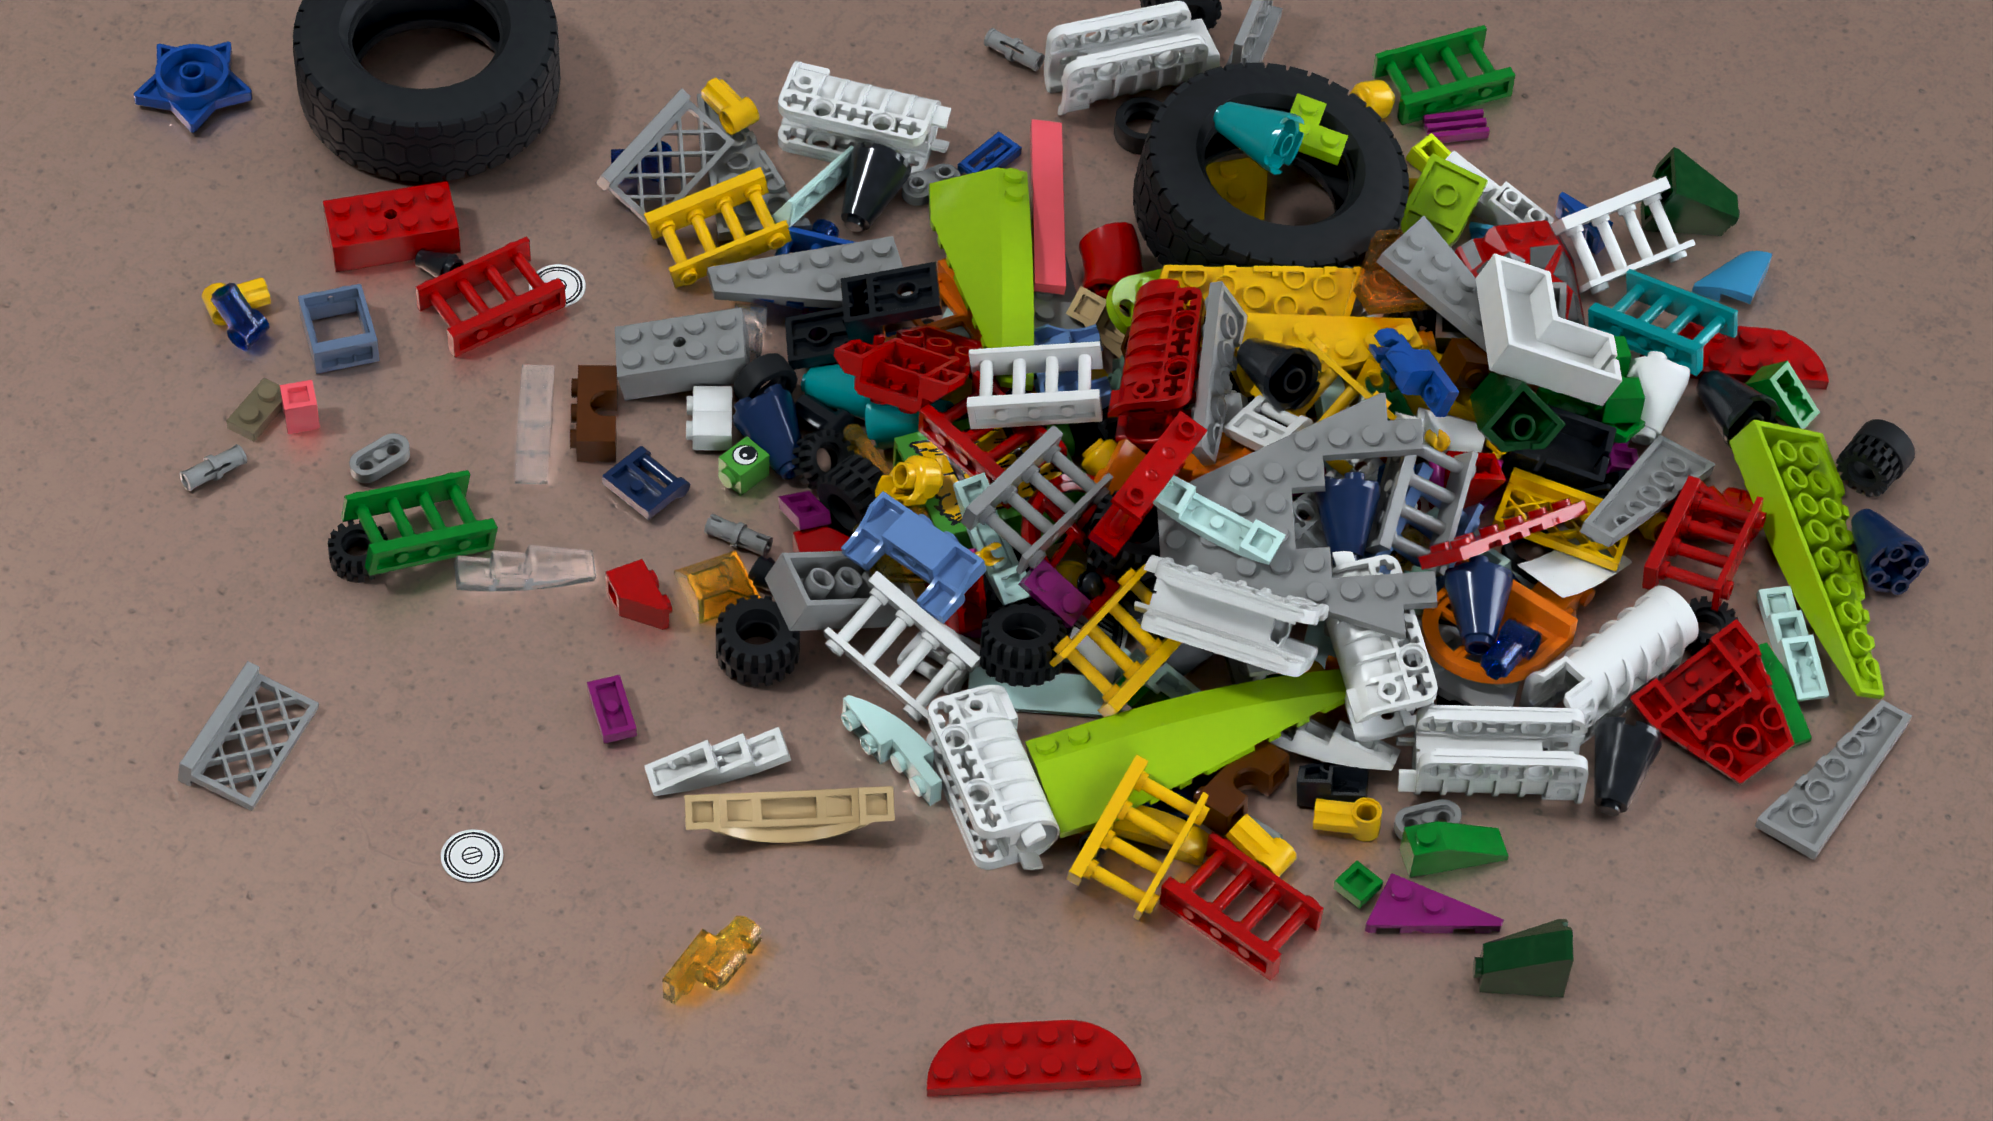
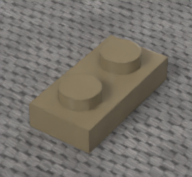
(256, 410)

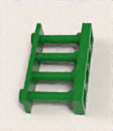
(1448, 97)
(424, 547)

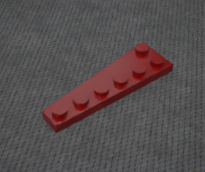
(1492, 536)

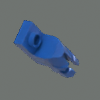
(1414, 371)

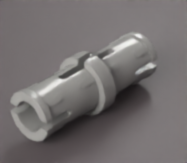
(1029, 58)
(213, 467)
(738, 535)

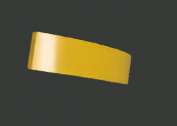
(1191, 851)

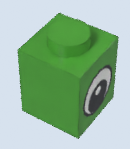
(743, 466)

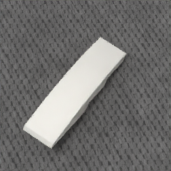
(1337, 746)
(717, 764)

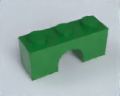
(1628, 399)

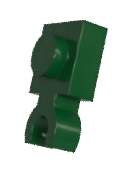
(1397, 399)

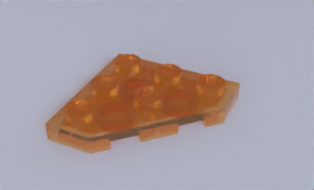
(1379, 289)

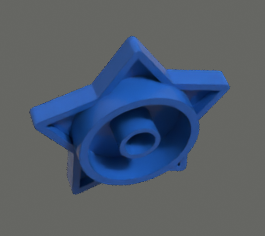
(193, 82)

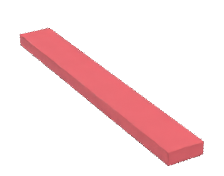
(1047, 207)

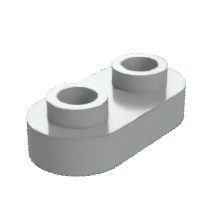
(916, 187)
(378, 459)
(1426, 813)

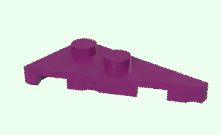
(1418, 908)

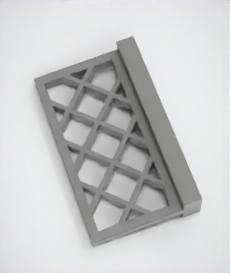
(1255, 33)
(652, 136)
(219, 729)

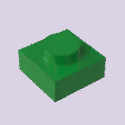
(1358, 884)

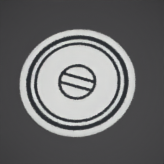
(570, 277)
(472, 855)

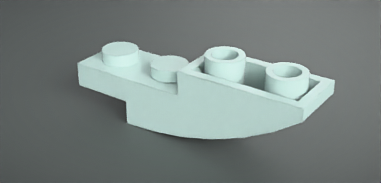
(893, 739)

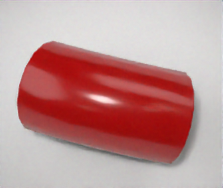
(1109, 256)

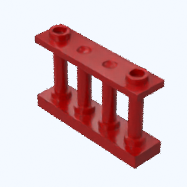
(494, 321)
(960, 445)
(1146, 482)
(1681, 522)
(1236, 935)

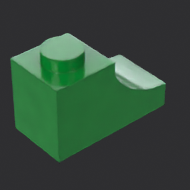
(1787, 390)

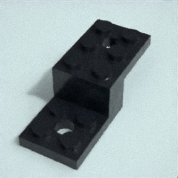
(867, 306)

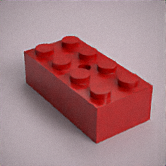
(391, 226)

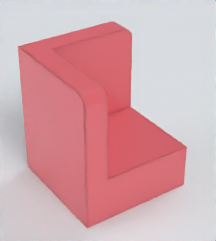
(299, 407)

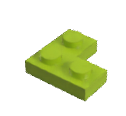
(1317, 140)

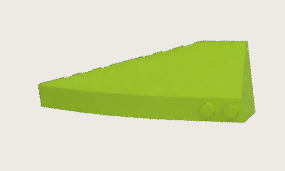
(988, 245)
(1812, 540)
(1176, 736)

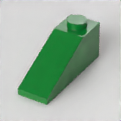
(1785, 696)
(1449, 847)

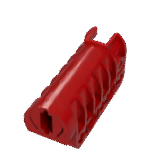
(1158, 361)

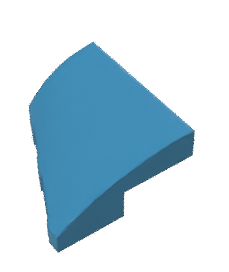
(1736, 278)

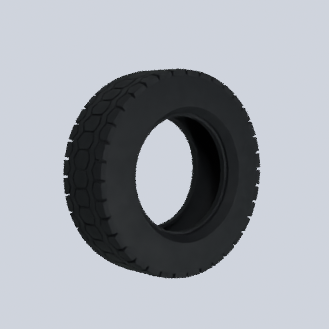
(432, 128)
(1194, 225)

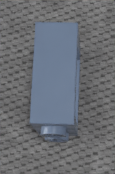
(343, 351)

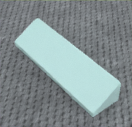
(815, 190)
(1062, 696)

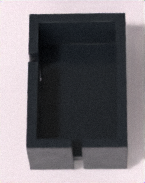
(1571, 454)

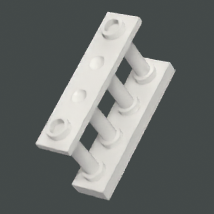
(1625, 205)
(1035, 408)
(907, 614)

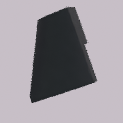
(1330, 782)

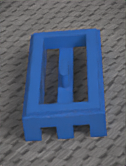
(999, 158)

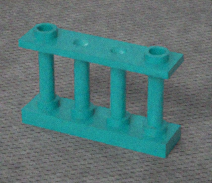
(1661, 296)

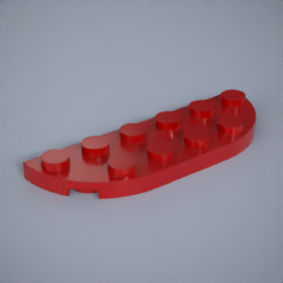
(1756, 348)
(1031, 1059)

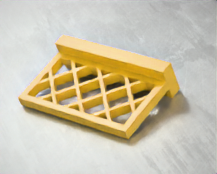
(1535, 492)

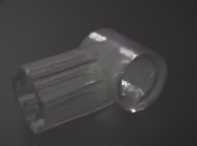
(756, 323)

